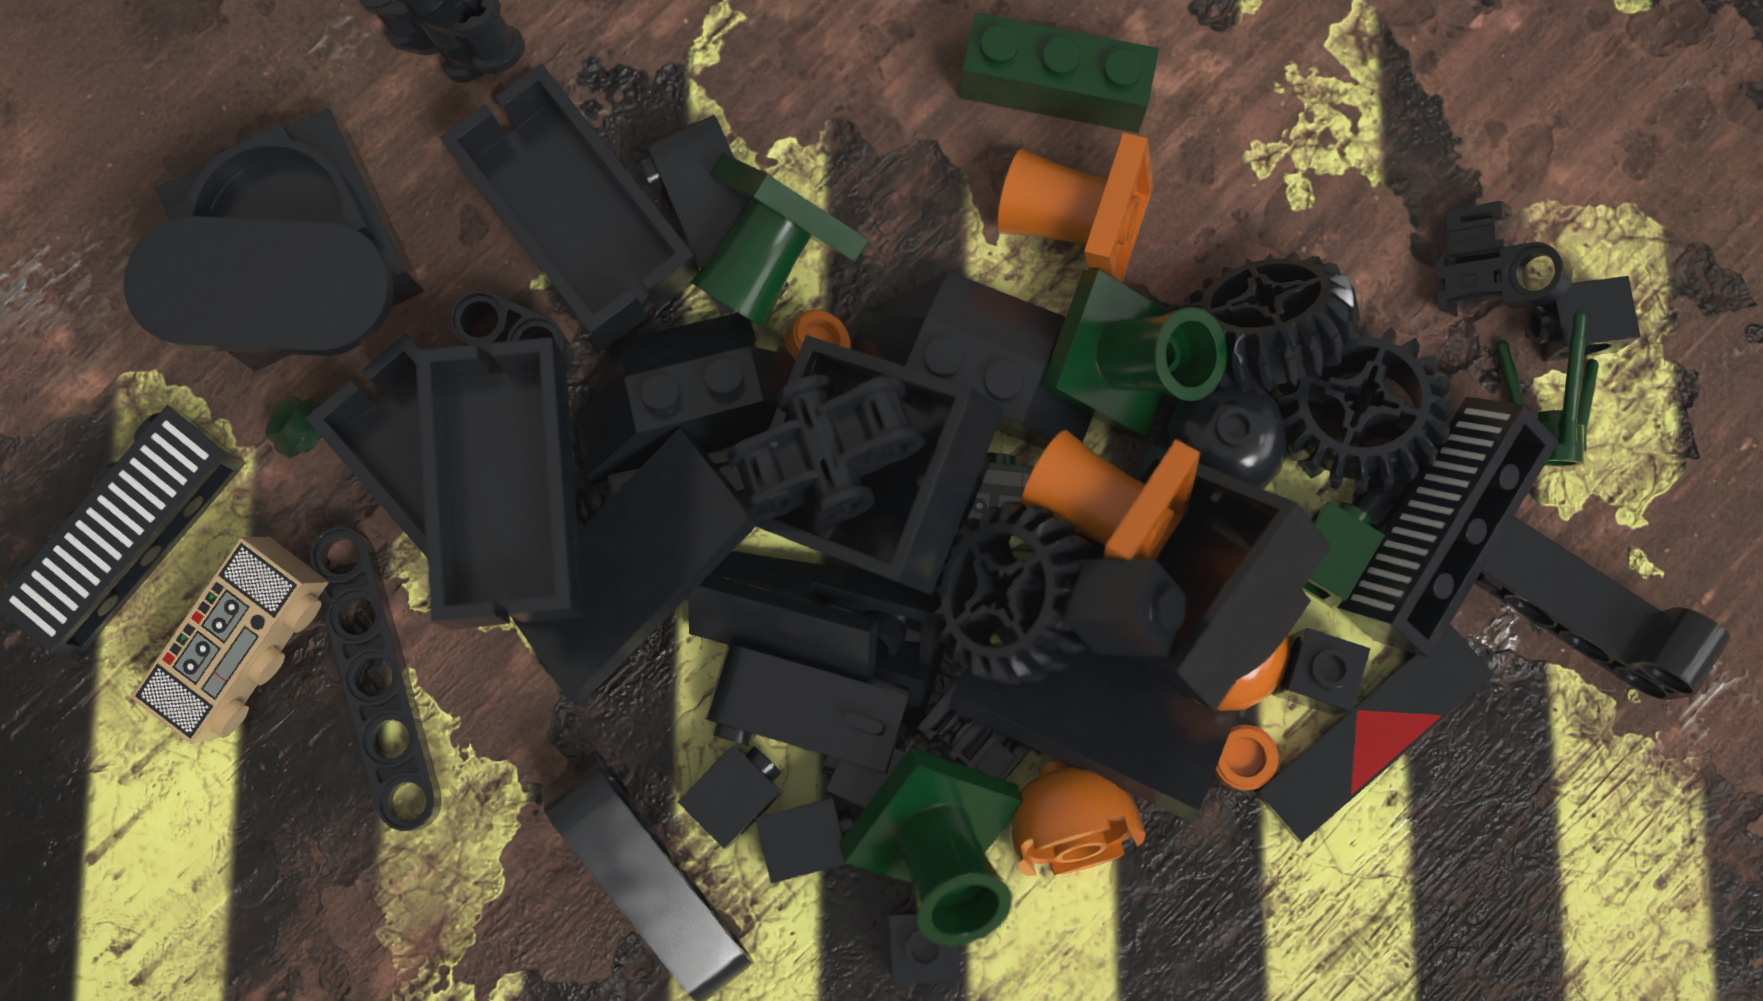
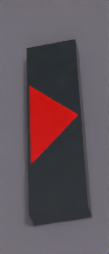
(1373, 735)

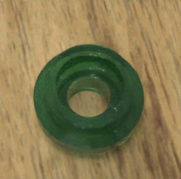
(290, 429)

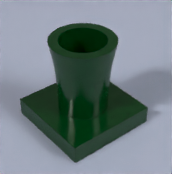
(767, 241)
(1128, 351)
(934, 831)

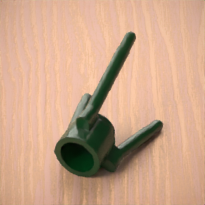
(1571, 423)

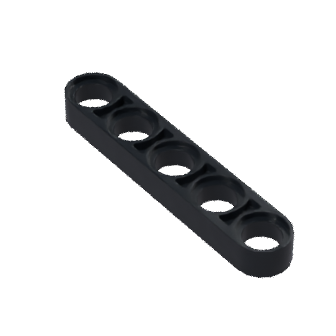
(398, 701)

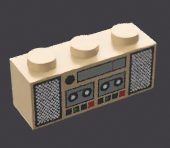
(231, 640)

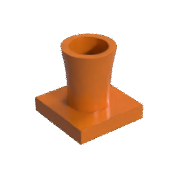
(1080, 207)
(1107, 503)

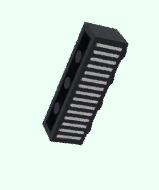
(1449, 525)
(118, 533)

